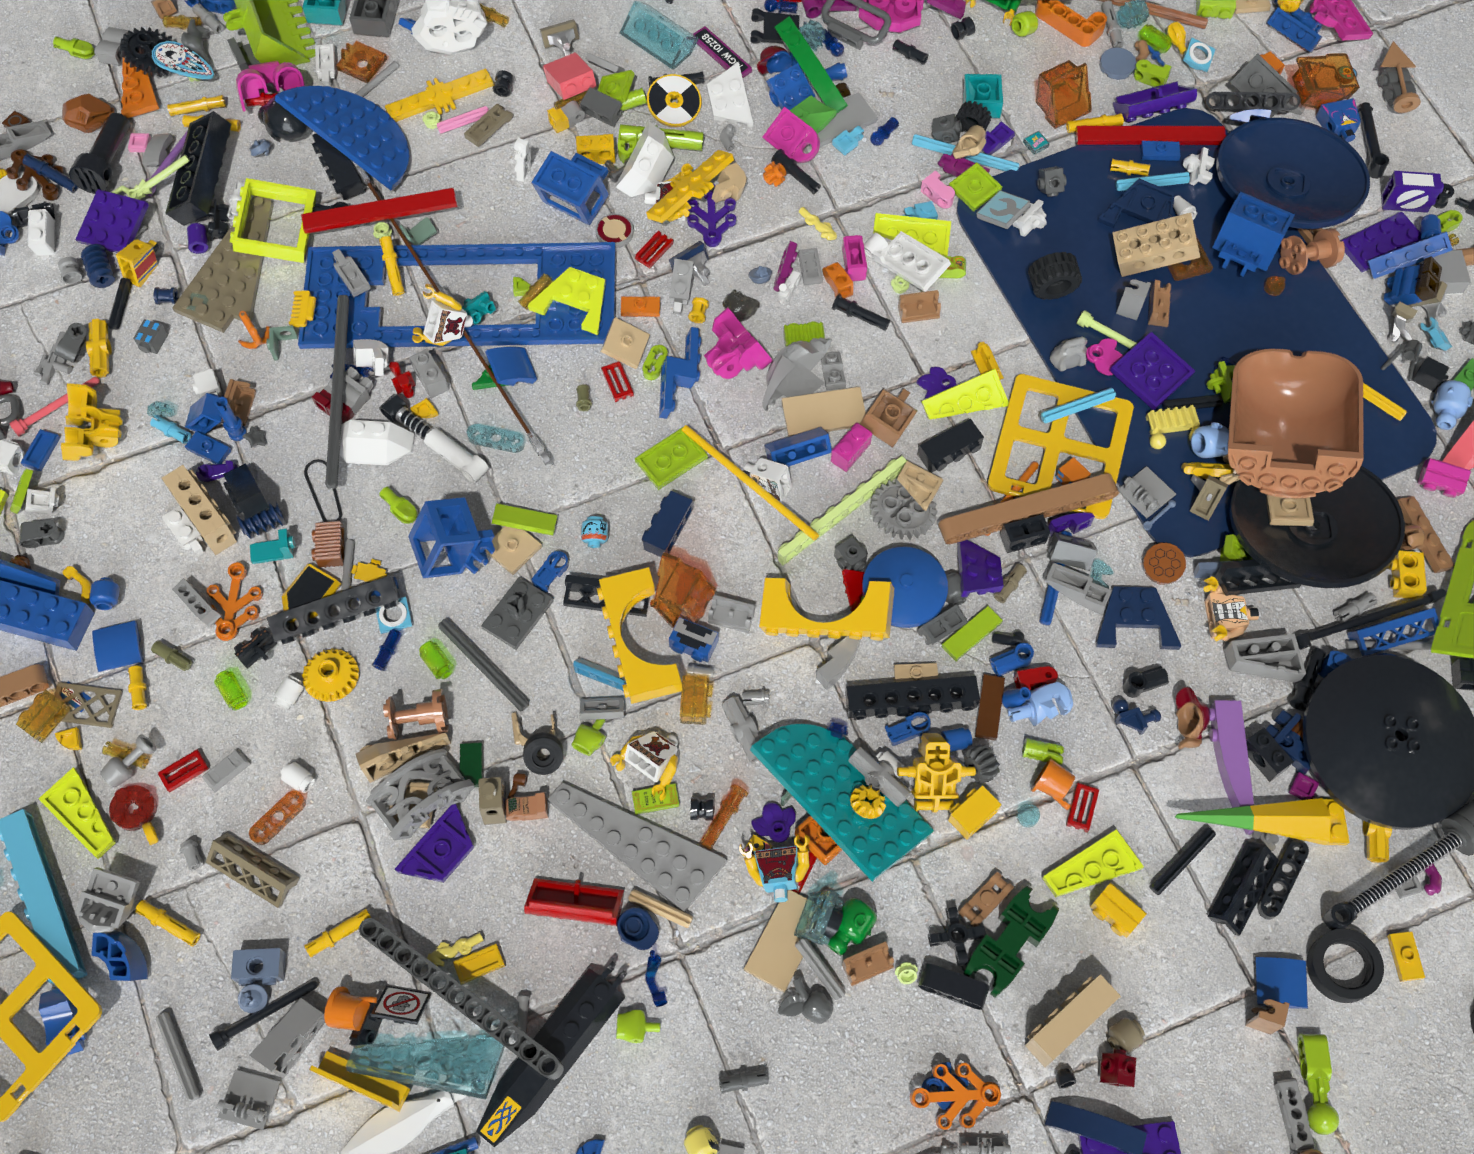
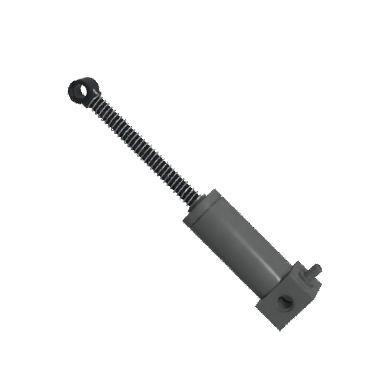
(1458, 835)

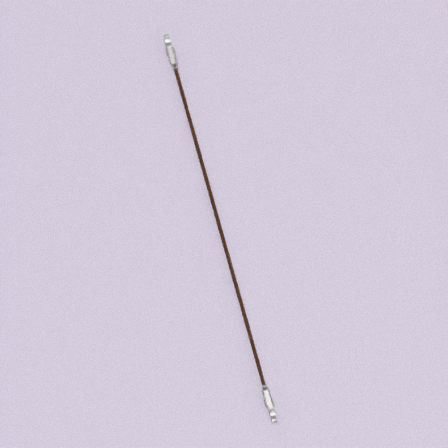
(536, 444)

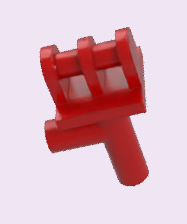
(403, 381)

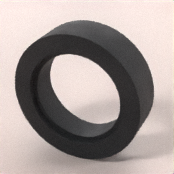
(1369, 953)

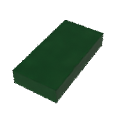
(471, 762)

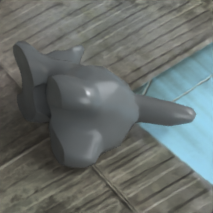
(194, 38)

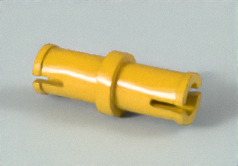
(1130, 167)
(137, 688)

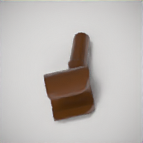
(518, 780)

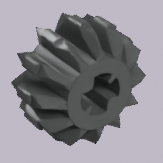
(983, 761)

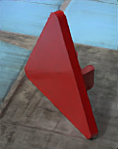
(853, 585)

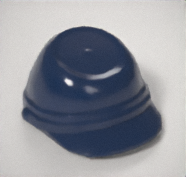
(637, 928)

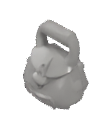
(1069, 354)

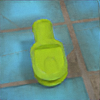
(75, 47)
(399, 506)

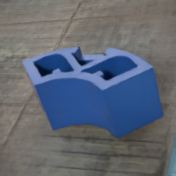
(120, 955)
(56, 1014)

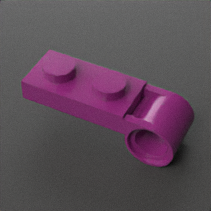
(814, 7)

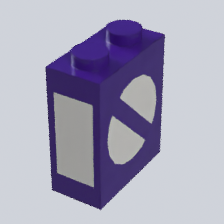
(1411, 191)

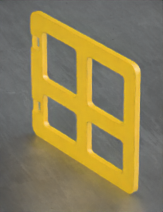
(1055, 441)
(47, 967)

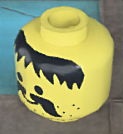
(701, 1141)

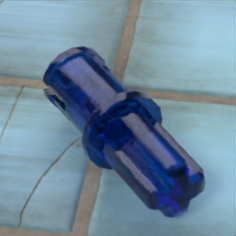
(387, 650)

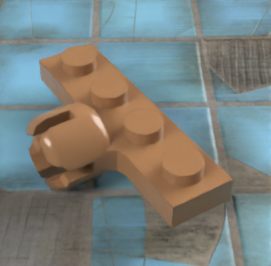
(1421, 535)

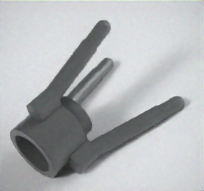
(1410, 351)

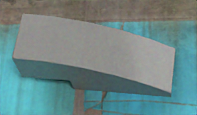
(22, 137)
(1079, 588)
(839, 660)

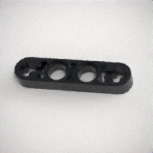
(1283, 879)

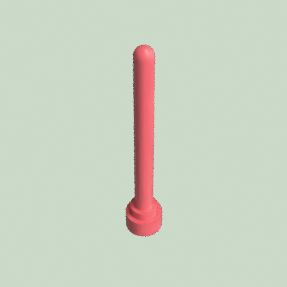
(21, 425)

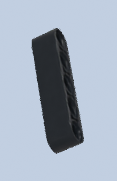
(1262, 104)

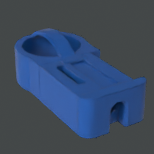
(548, 572)
(904, 731)

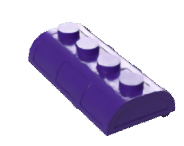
(1154, 99)

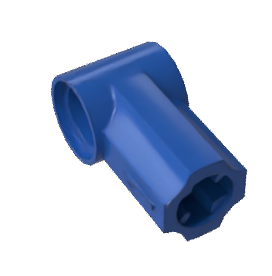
(1011, 661)

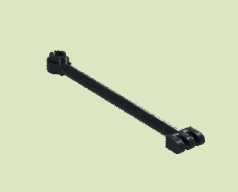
(1304, 640)

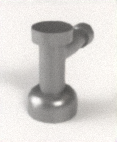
(614, 171)

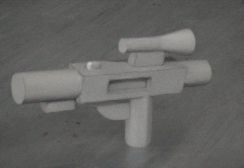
(51, 364)

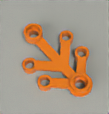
(234, 605)
(959, 1095)

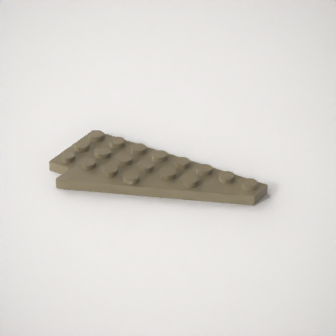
(229, 276)

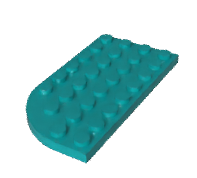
(822, 779)

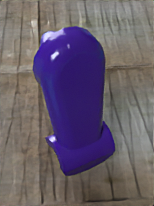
(213, 472)

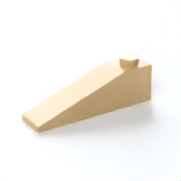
(387, 757)

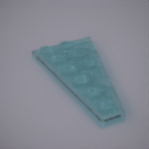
(438, 1064)

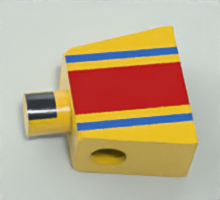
(138, 261)

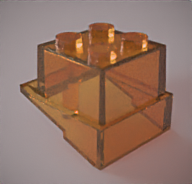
(1324, 79)
(1064, 93)
(681, 591)

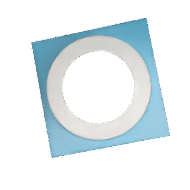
(1195, 63)
(403, 622)

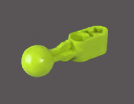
(1317, 1071)

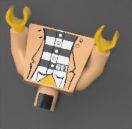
(1226, 614)

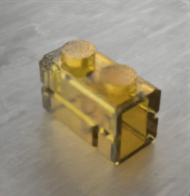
(694, 700)
(42, 715)

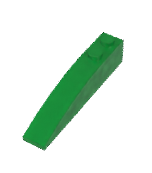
(810, 65)

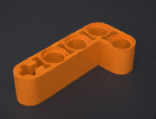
(1070, 23)

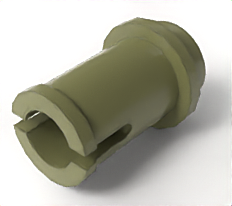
(584, 402)

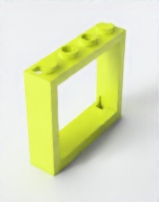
(277, 192)

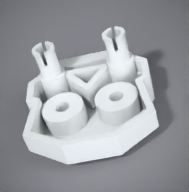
(449, 25)

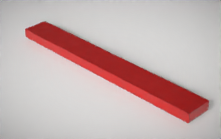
(1136, 134)
(378, 210)

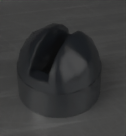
(1065, 1078)

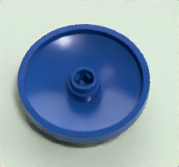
(917, 581)

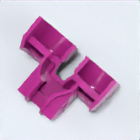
(256, 77)
(735, 348)

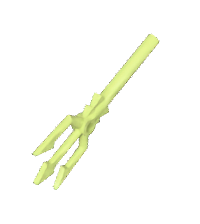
(145, 187)

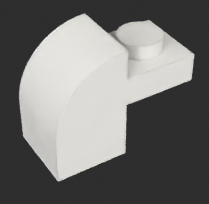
(371, 353)

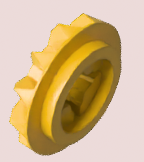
(864, 808)

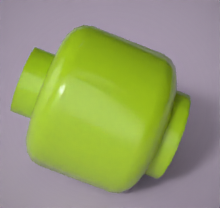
(1024, 23)

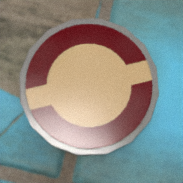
(615, 229)

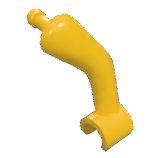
(70, 572)

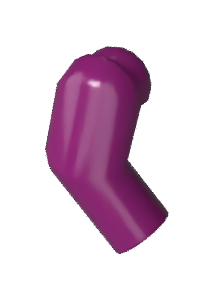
(1435, 881)

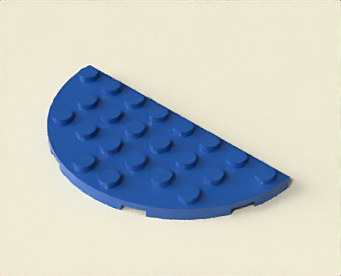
(353, 127)

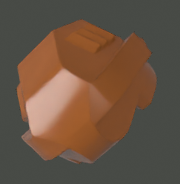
(80, 111)

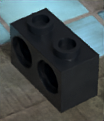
(1025, 533)

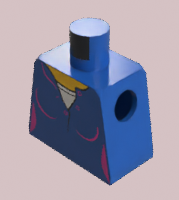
(1340, 118)

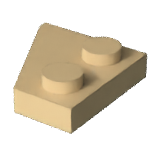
(920, 484)

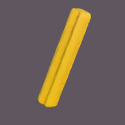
(1383, 402)

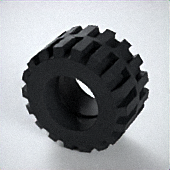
(1055, 275)

